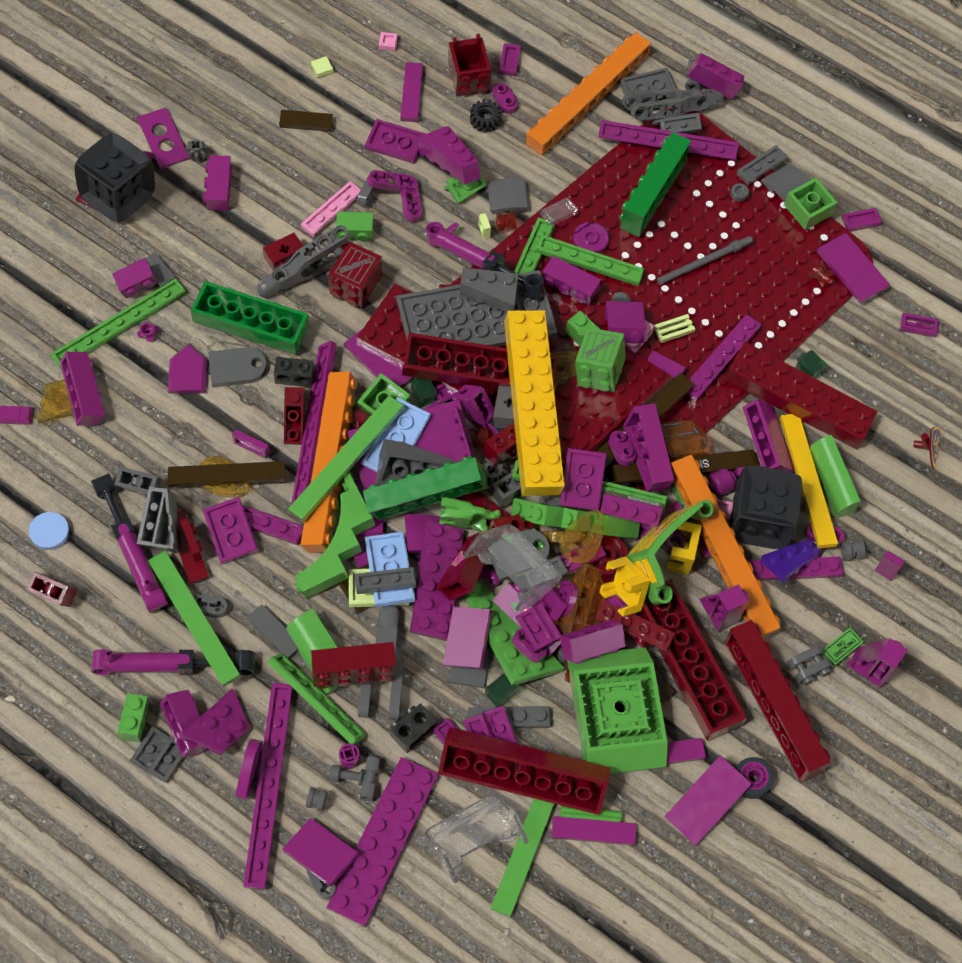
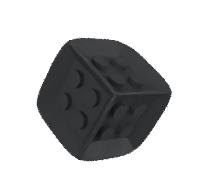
(115, 177)
(766, 507)

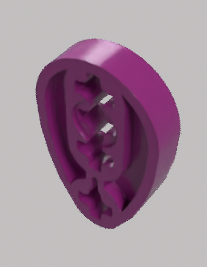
(249, 768)

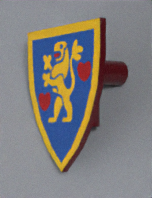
(932, 443)

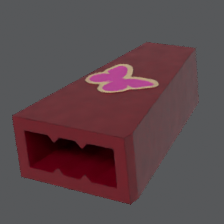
(461, 574)

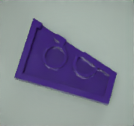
(789, 559)

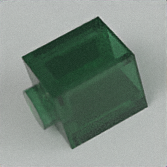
(811, 364)
(423, 392)
(500, 690)

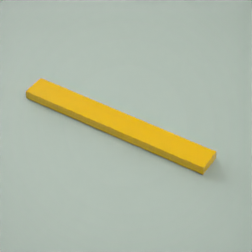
(811, 487)

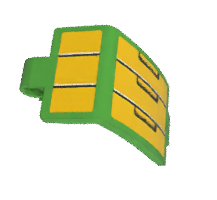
(644, 551)

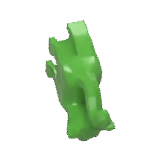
(465, 515)

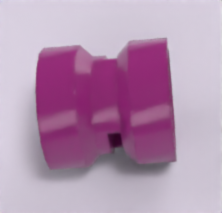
(351, 759)

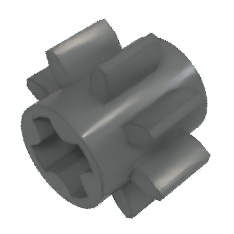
(196, 150)

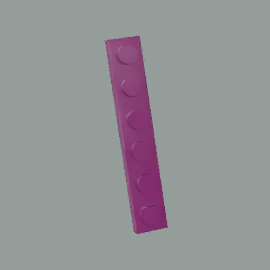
(722, 356)
(819, 568)

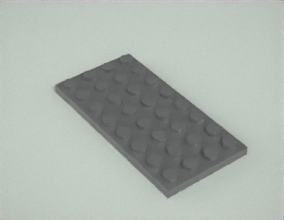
(455, 317)

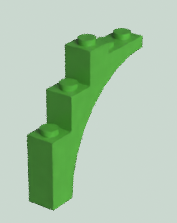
(562, 517)

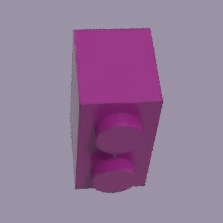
(135, 278)

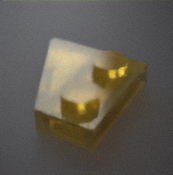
(55, 402)

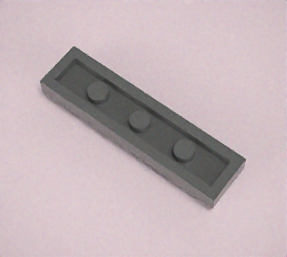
(521, 716)

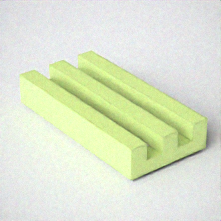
(673, 325)

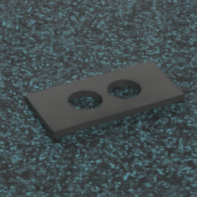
(469, 676)

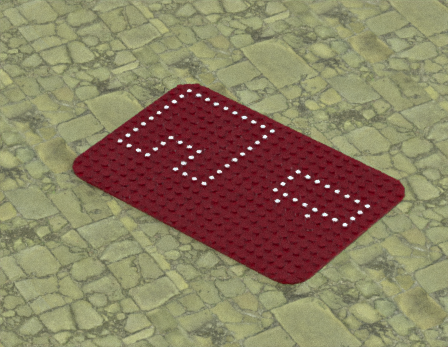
(693, 220)

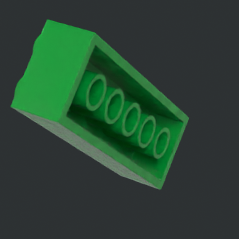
(655, 184)
(250, 317)
(425, 488)

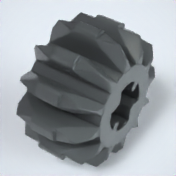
(494, 473)

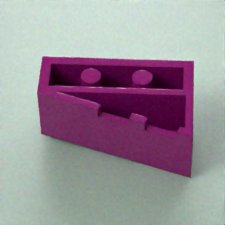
(725, 606)
(877, 660)

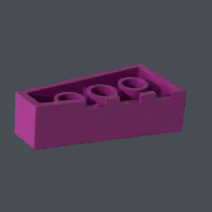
(450, 153)
(650, 448)

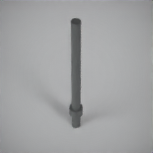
(733, 247)

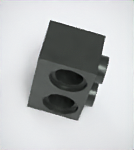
(294, 372)
(417, 730)

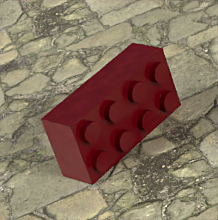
(353, 665)

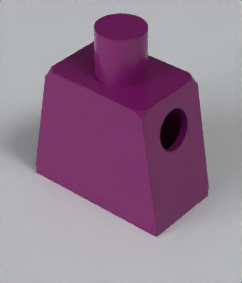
(475, 404)

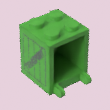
(600, 359)

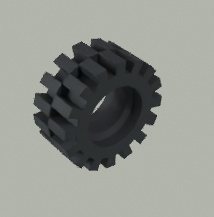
(485, 124)

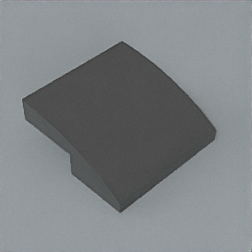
(785, 180)
(507, 195)
(157, 755)

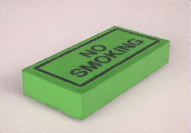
(842, 646)

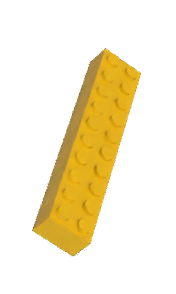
(533, 403)

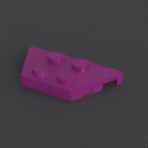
(219, 725)

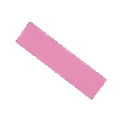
(328, 211)

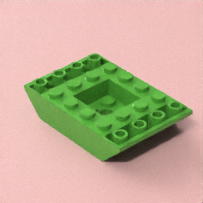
(613, 738)

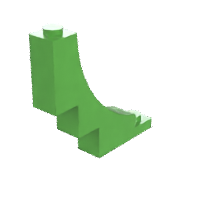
(328, 567)

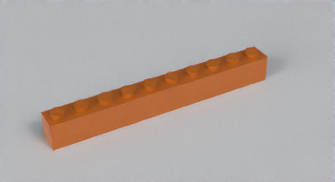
(587, 93)
(331, 439)
(723, 546)

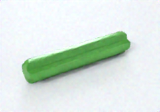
(605, 815)

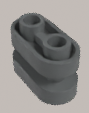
(807, 675)

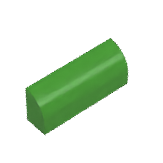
(834, 477)
(310, 635)

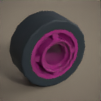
(763, 773)

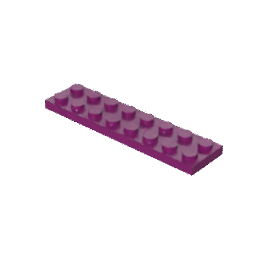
(382, 842)

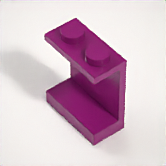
(626, 319)

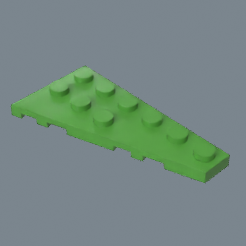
(501, 630)

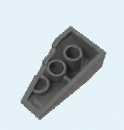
(401, 459)

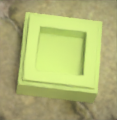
(322, 67)
(484, 226)

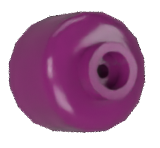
(722, 482)

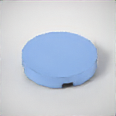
(49, 530)

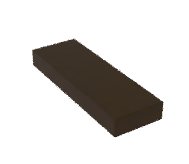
(306, 120)

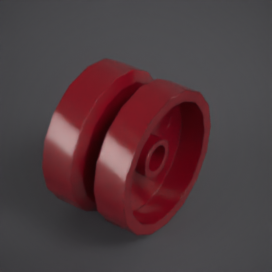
(614, 550)

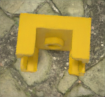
(687, 553)
(628, 584)

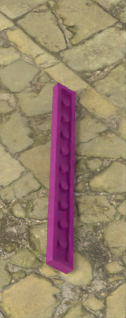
(323, 366)
(268, 787)

